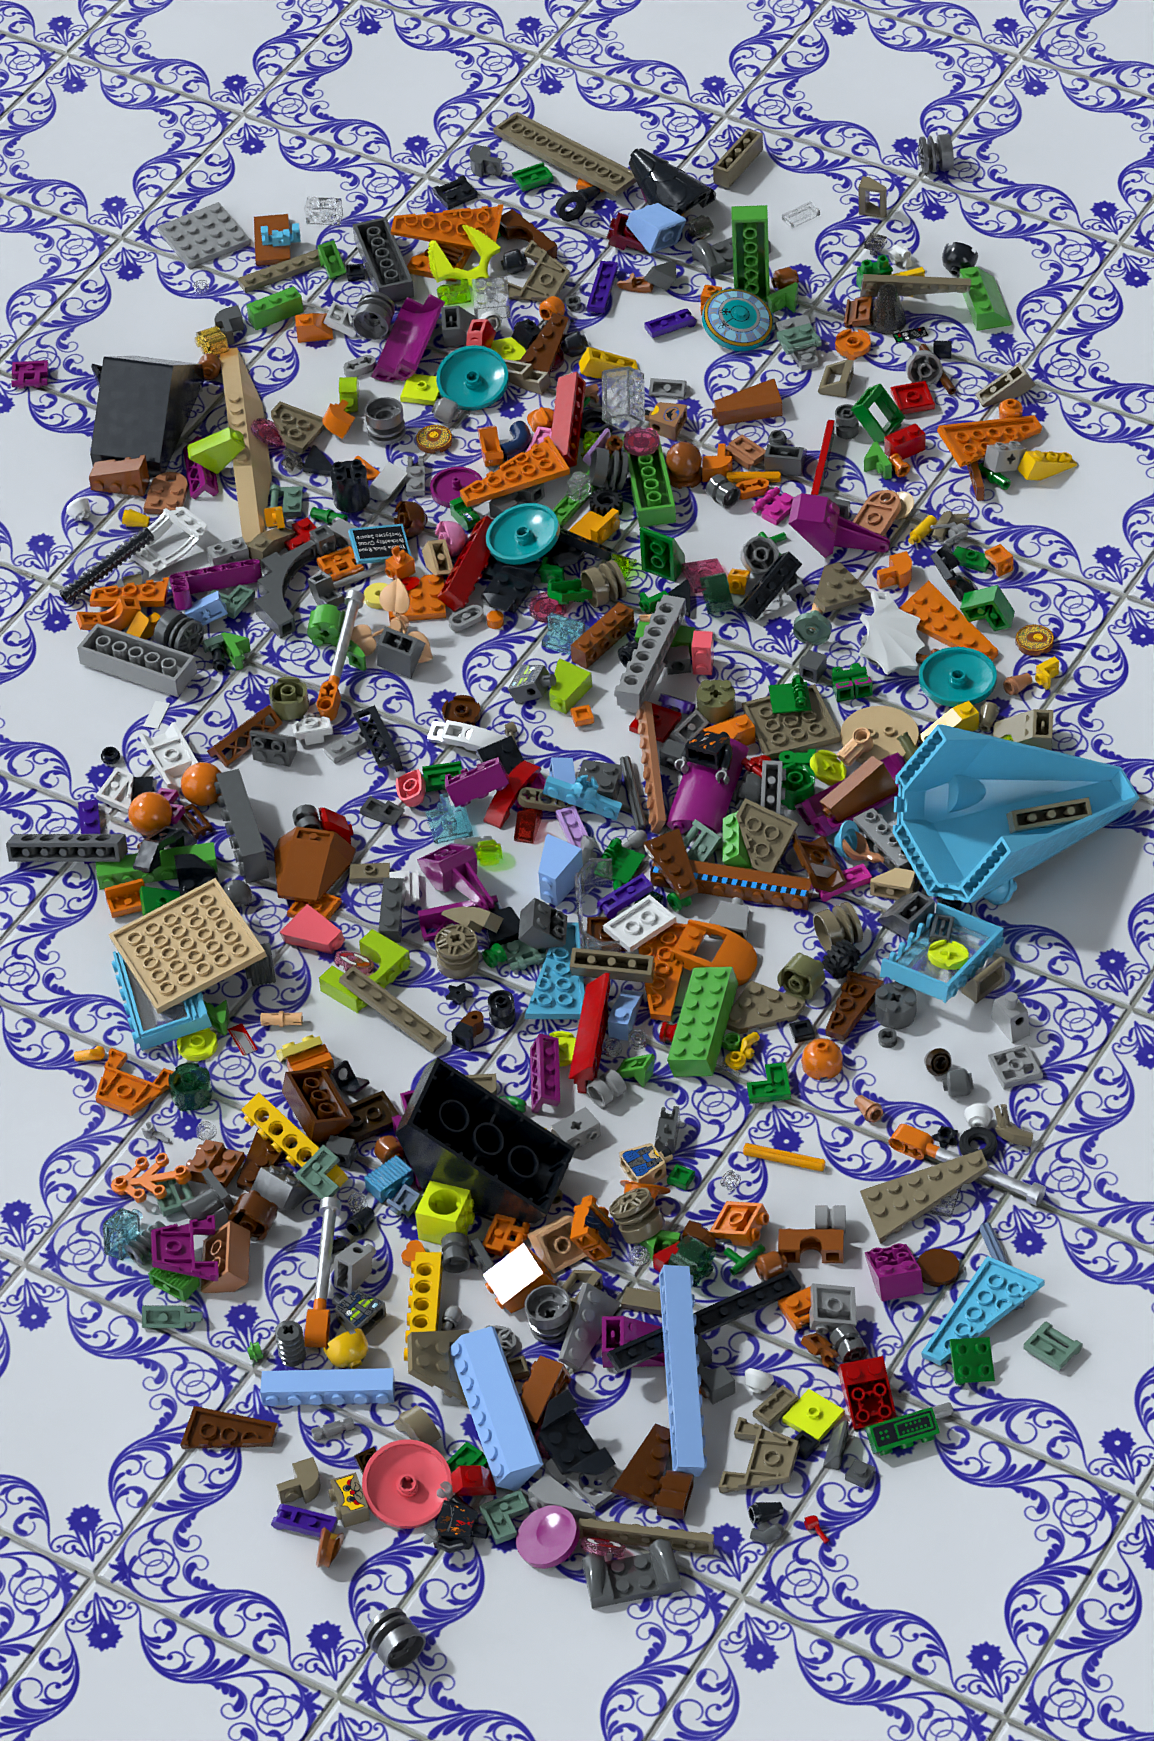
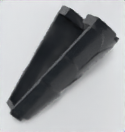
(668, 184)

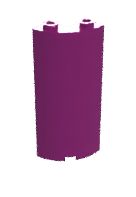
(408, 339)
(703, 797)
(811, 808)

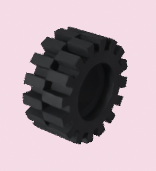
(606, 496)
(841, 959)

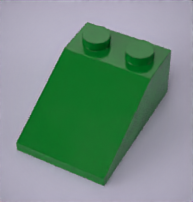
(660, 554)

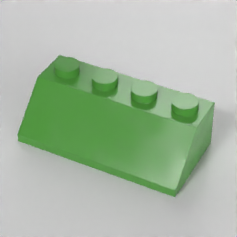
(984, 300)

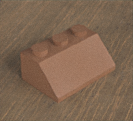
(231, 1250)

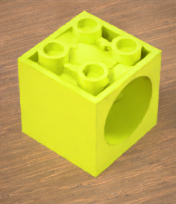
(443, 1211)

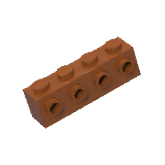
(602, 635)

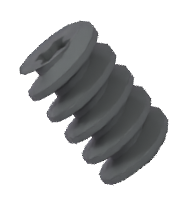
(141, 1245)
(290, 1343)

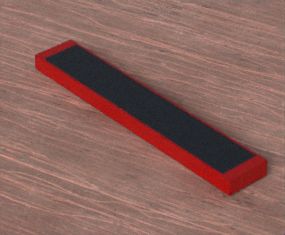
(823, 458)

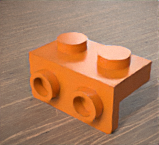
(124, 898)

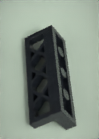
(769, 585)
(380, 735)

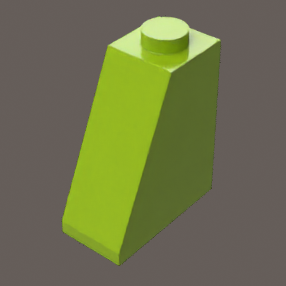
(217, 449)
(570, 686)

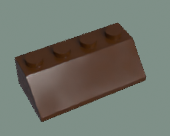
(316, 1103)

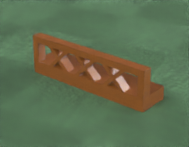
(239, 732)

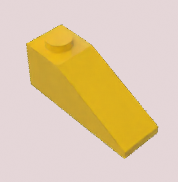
(596, 361)
(961, 716)

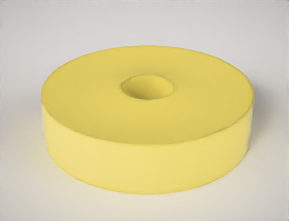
(372, 595)

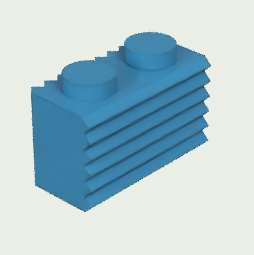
(389, 1179)

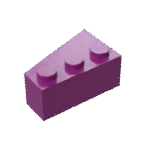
(476, 782)

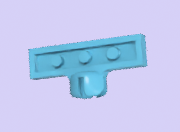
(583, 795)

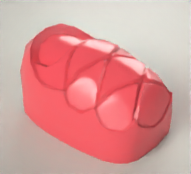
(411, 788)

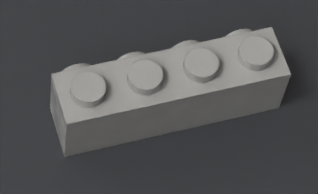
(771, 786)
(881, 839)

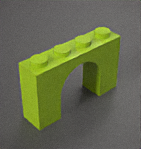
(382, 951)

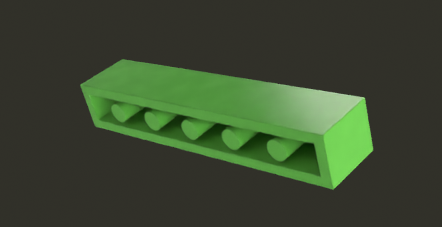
(121, 872)

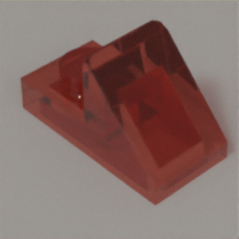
(527, 825)

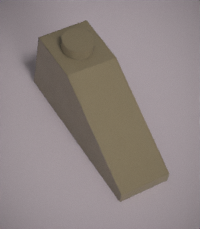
(1007, 386)
(269, 543)

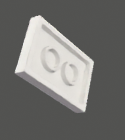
(639, 923)

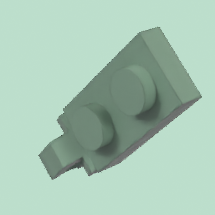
(169, 1316)

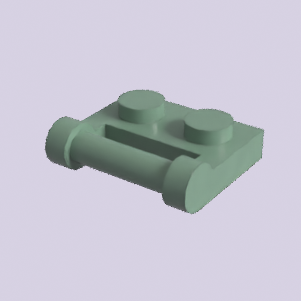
(798, 338)
(291, 502)
(704, 844)
(172, 1203)
(1049, 1350)

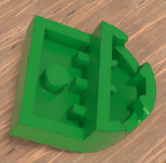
(567, 591)

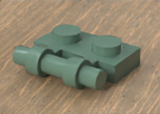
(522, 955)

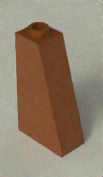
(749, 404)
(859, 790)

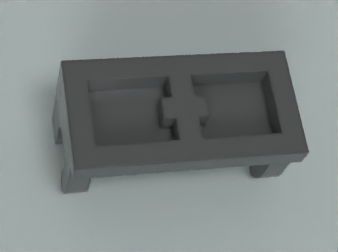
(794, 587)
(667, 1130)

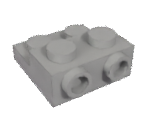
(831, 1307)

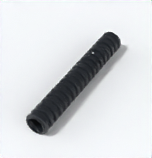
(106, 565)

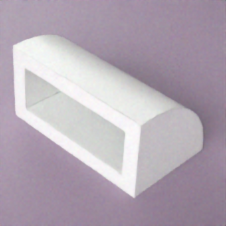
(386, 482)

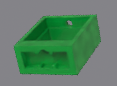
(886, 405)

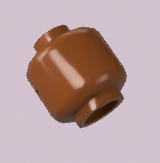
(784, 278)
(211, 366)
(388, 1147)
(770, 1265)

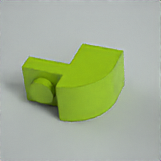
(349, 392)

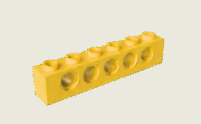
(260, 1107)
(425, 1294)

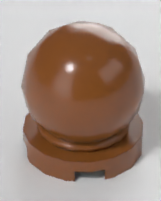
(684, 465)

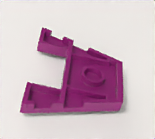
(174, 1249)

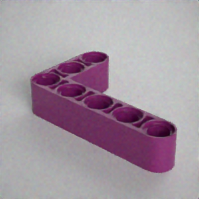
(212, 578)

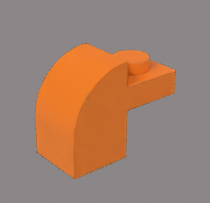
(338, 420)
(717, 464)
(897, 573)

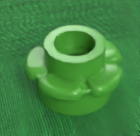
(731, 1042)
(255, 1351)

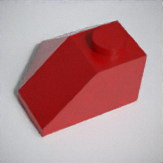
(335, 822)

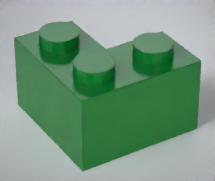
(988, 604)

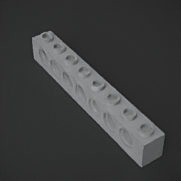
(650, 652)

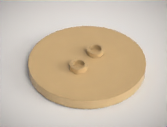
(884, 726)

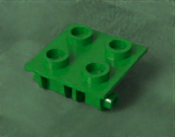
(790, 696)
(624, 861)
(971, 1360)

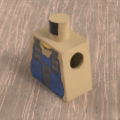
(645, 1163)

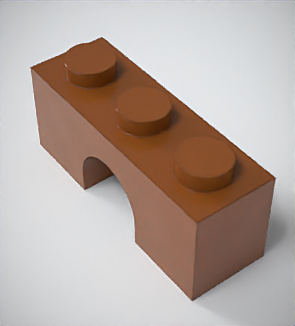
(825, 1241)

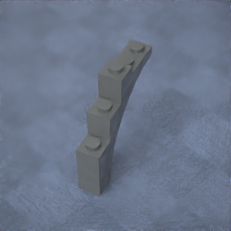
(272, 587)

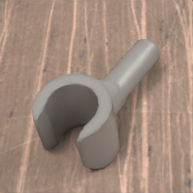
(150, 1133)

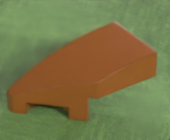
(635, 284)

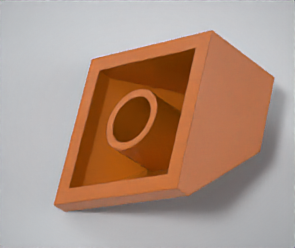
(311, 327)
(737, 727)

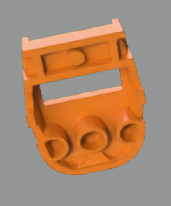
(734, 951)

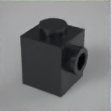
(525, 332)

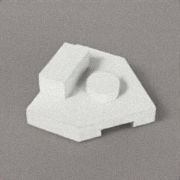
(312, 729)

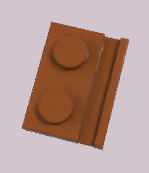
(859, 311)

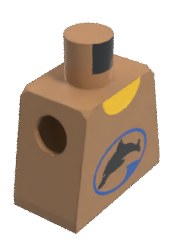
(667, 419)

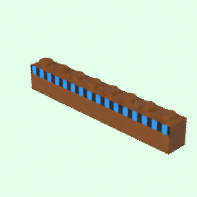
(746, 884)

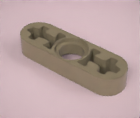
(539, 804)

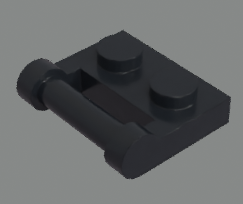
(456, 196)

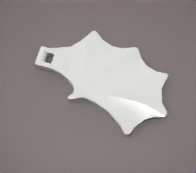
(891, 635)

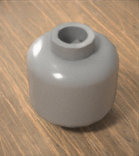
(445, 410)

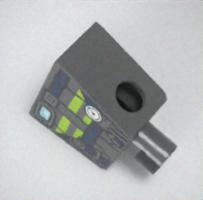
(530, 683)
(358, 1311)

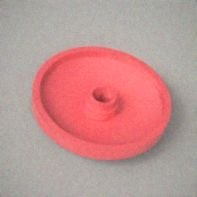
(404, 1483)

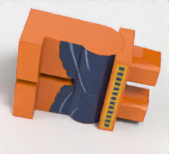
(593, 1229)

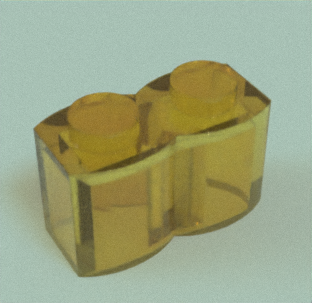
(211, 341)

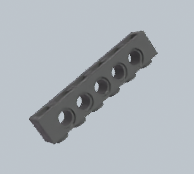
(66, 847)

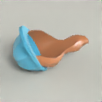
(854, 845)

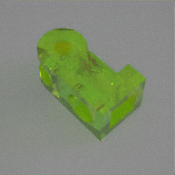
(455, 293)

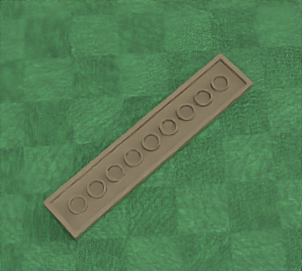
(566, 154)

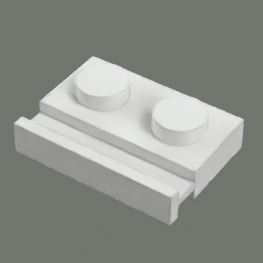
(411, 883)

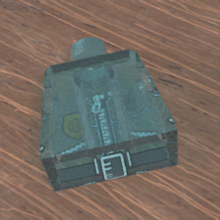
(119, 1230)

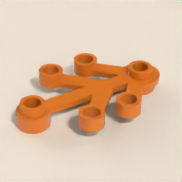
(125, 1184)

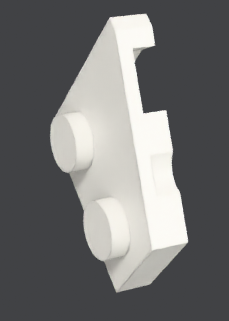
(340, 319)
(117, 790)

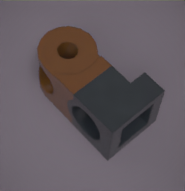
(467, 1029)

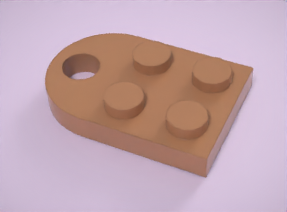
(166, 494)
(879, 514)

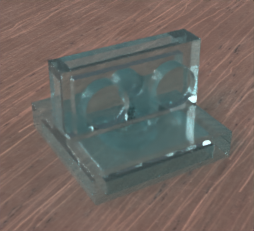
(562, 633)
(448, 822)

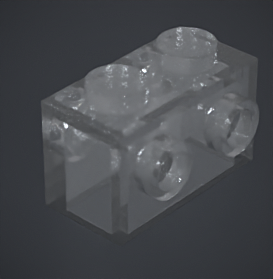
(323, 211)

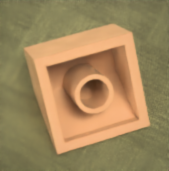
(554, 1244)

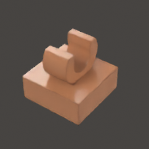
(591, 392)

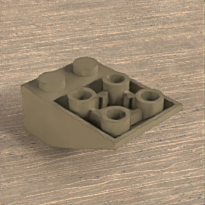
(1028, 728)

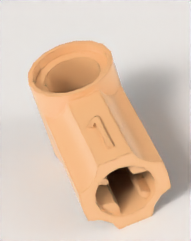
(856, 747)

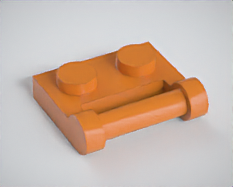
(795, 1306)

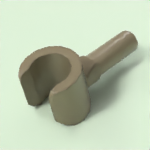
(510, 728)

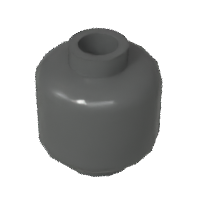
(958, 1082)

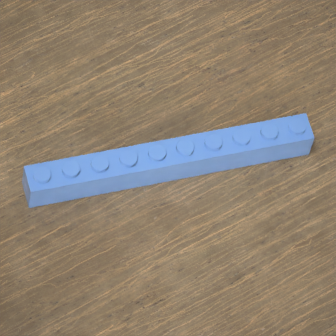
(681, 1370)

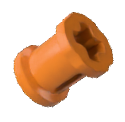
(902, 468)

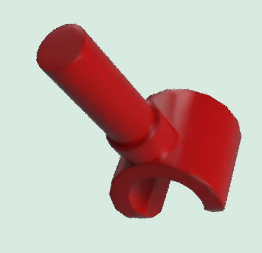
(812, 1522)

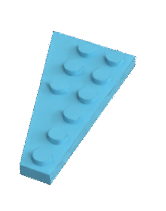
(558, 991)
(985, 1301)

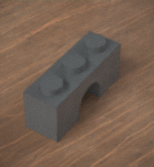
(528, 495)
(391, 908)
(715, 1383)

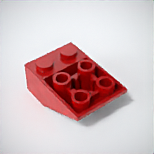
(866, 1391)

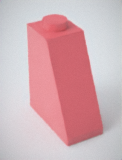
(312, 931)

